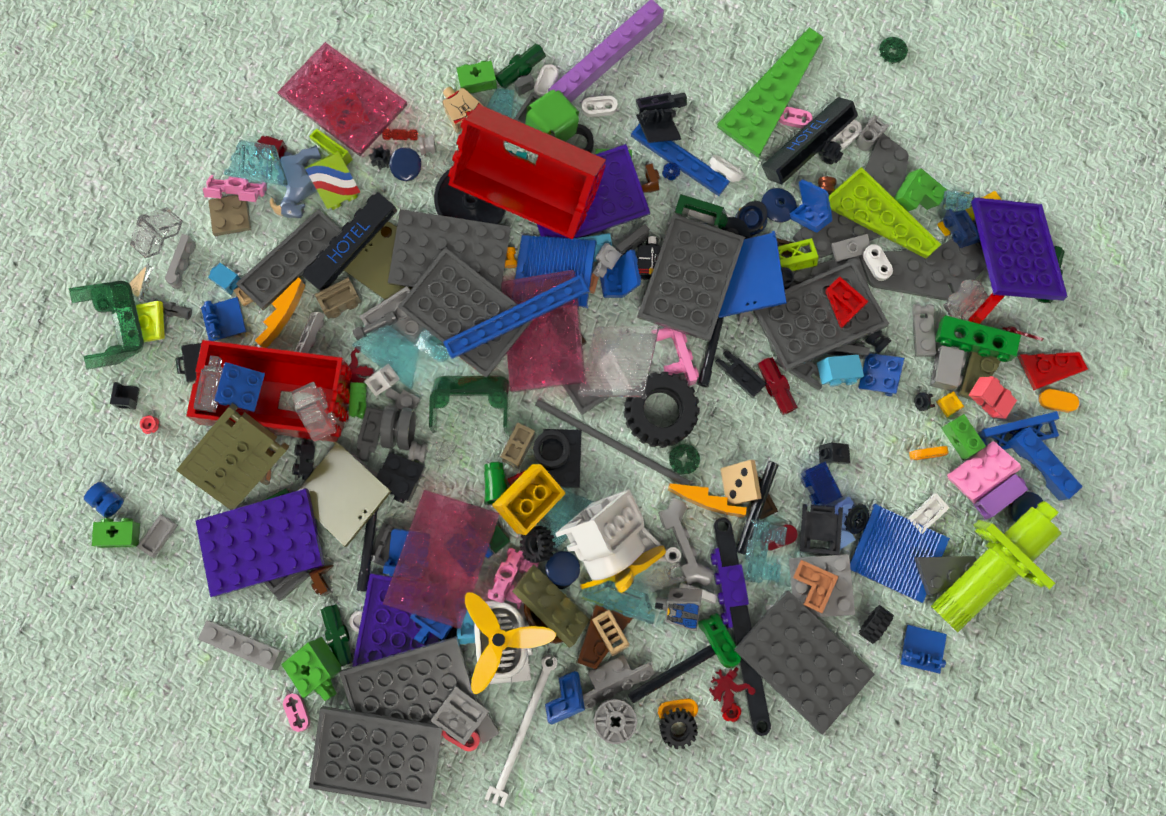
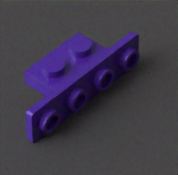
(731, 587)

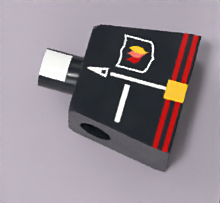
(647, 257)

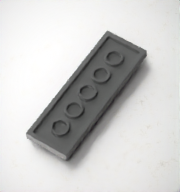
(288, 260)

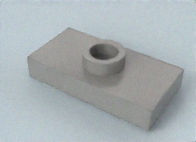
(850, 247)

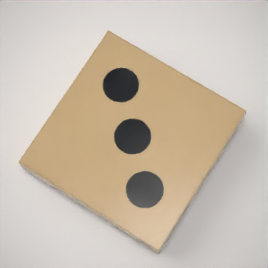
(741, 483)

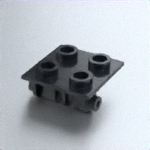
(659, 125)

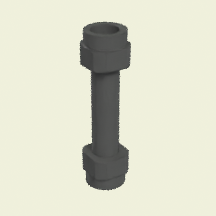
(390, 318)

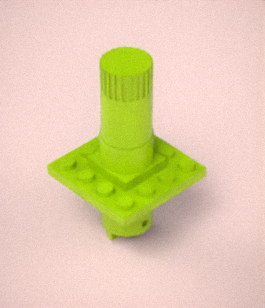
(1003, 561)

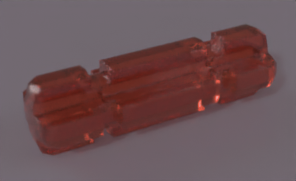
(400, 134)

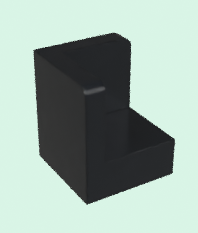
(124, 396)

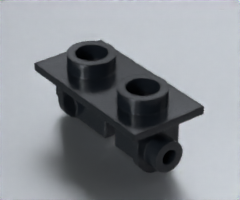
(303, 452)

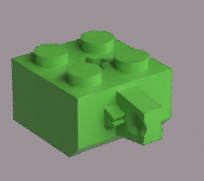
(313, 669)

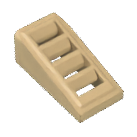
(624, 645)

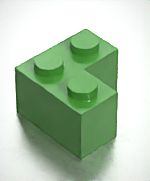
(919, 189)

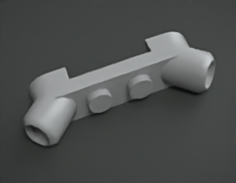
(671, 519)

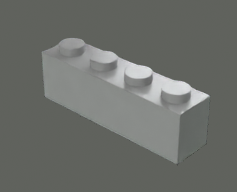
(241, 645)

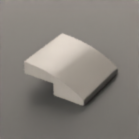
(459, 715)

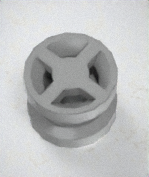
(427, 145)
(418, 451)

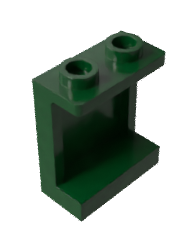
(688, 203)

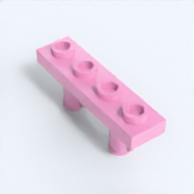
(685, 356)

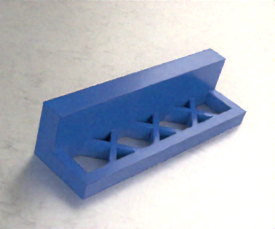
(1015, 426)

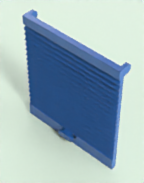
(554, 255)
(755, 277)
(889, 550)

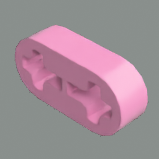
(795, 117)
(292, 714)

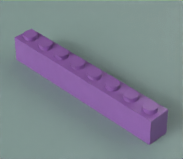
(610, 51)

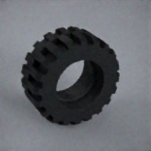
(686, 404)

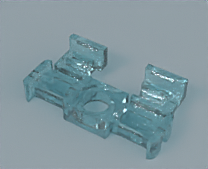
(755, 566)

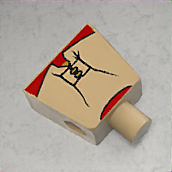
(458, 105)

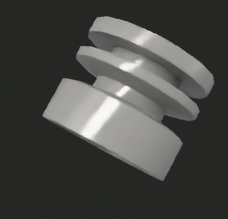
(602, 721)

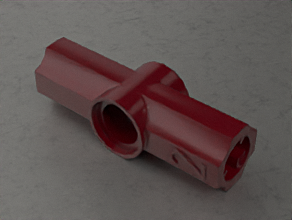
(777, 386)

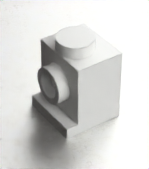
(382, 379)

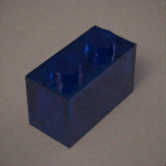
(820, 485)

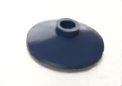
(776, 211)

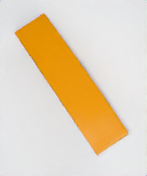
(285, 307)
(700, 497)

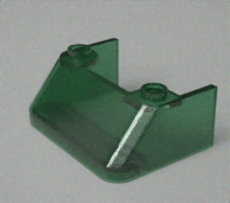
(119, 300)
(495, 387)

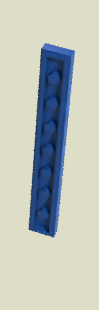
(516, 316)

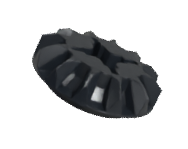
(856, 526)

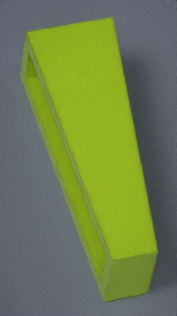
(329, 145)

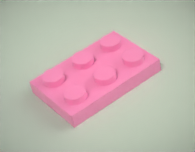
(984, 472)

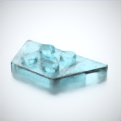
(257, 163)
(393, 348)
(563, 512)
(629, 603)

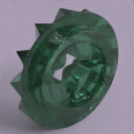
(896, 44)
(691, 453)

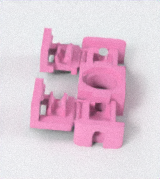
(234, 185)
(504, 586)

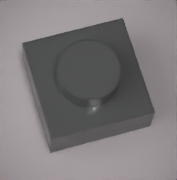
(524, 84)

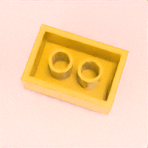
(529, 499)

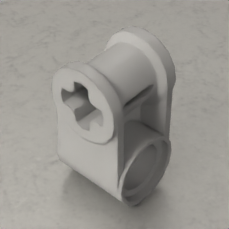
(872, 132)

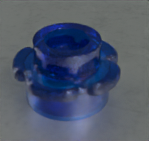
(671, 176)

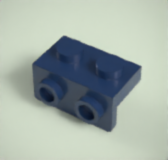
(961, 228)

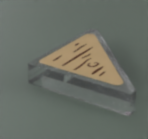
(141, 282)

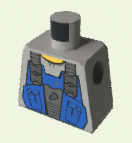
(681, 607)

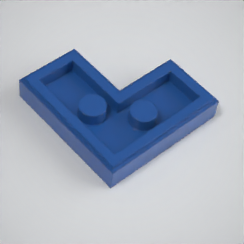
(570, 702)

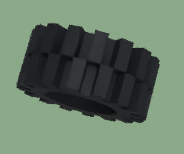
(545, 543)
(876, 624)
(681, 739)

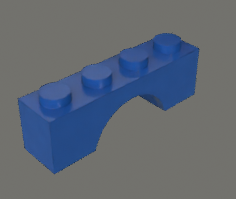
(1057, 476)

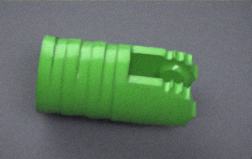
(357, 400)

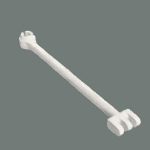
(498, 790)

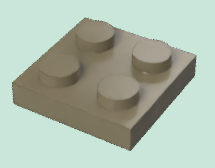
(229, 215)

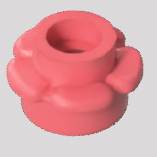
(144, 424)

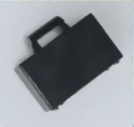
(190, 358)

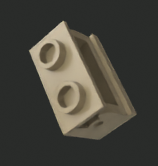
(338, 298)
(518, 445)

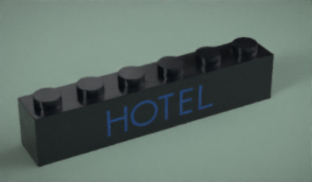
(810, 140)
(349, 242)

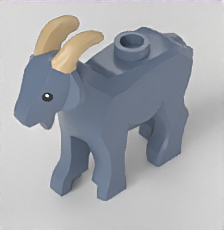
(298, 181)

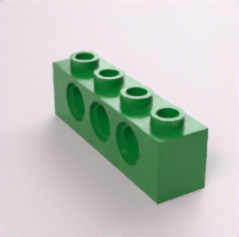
(1007, 340)

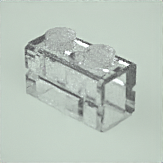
(966, 299)

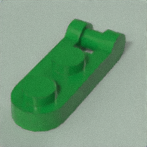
(720, 640)

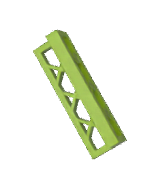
(802, 260)

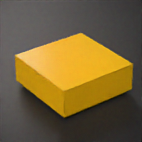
(950, 404)

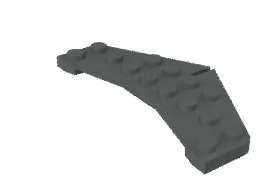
(888, 168)
(930, 276)

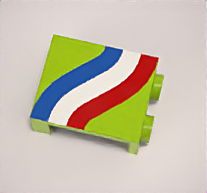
(333, 180)

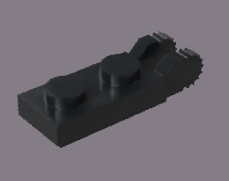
(741, 374)

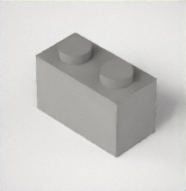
(947, 368)

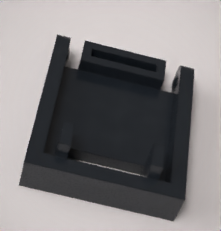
(823, 525)

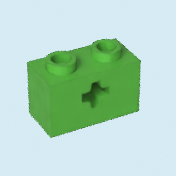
(485, 80)
(963, 437)
(104, 536)

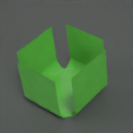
(554, 113)

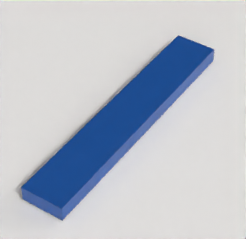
(686, 162)

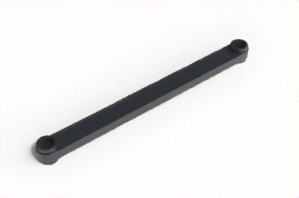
(741, 626)

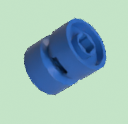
(103, 499)

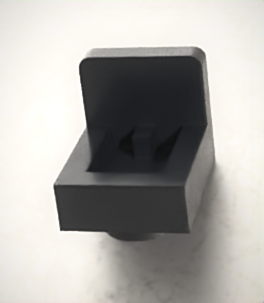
(834, 453)

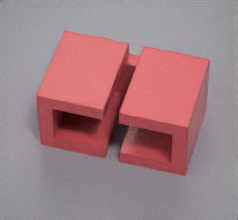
(996, 397)

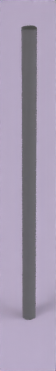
(611, 442)

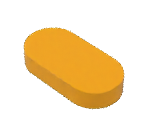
(1058, 400)
(929, 453)
(688, 704)

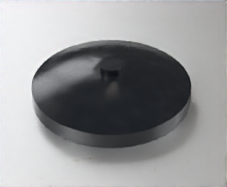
(461, 205)

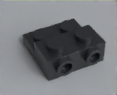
(400, 477)

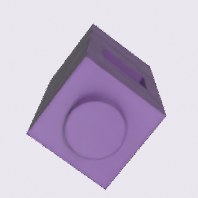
(1001, 496)

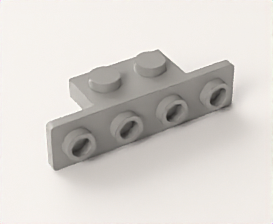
(614, 678)

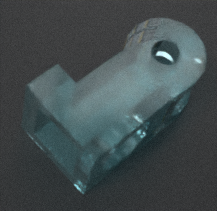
(957, 200)
(430, 347)

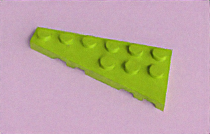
(874, 208)

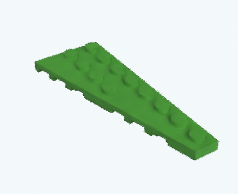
(763, 105)

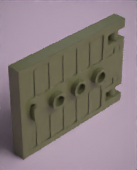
(232, 458)

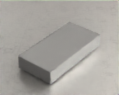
(157, 536)

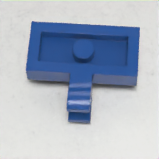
(436, 628)

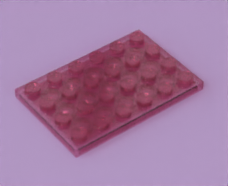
(342, 99)
(551, 346)
(441, 559)

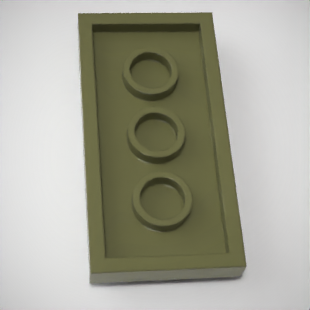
(551, 605)

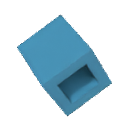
(224, 278)

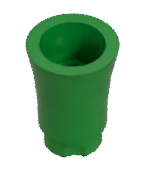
(494, 482)

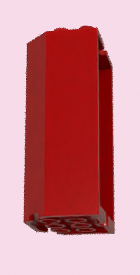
(549, 193)
(285, 373)

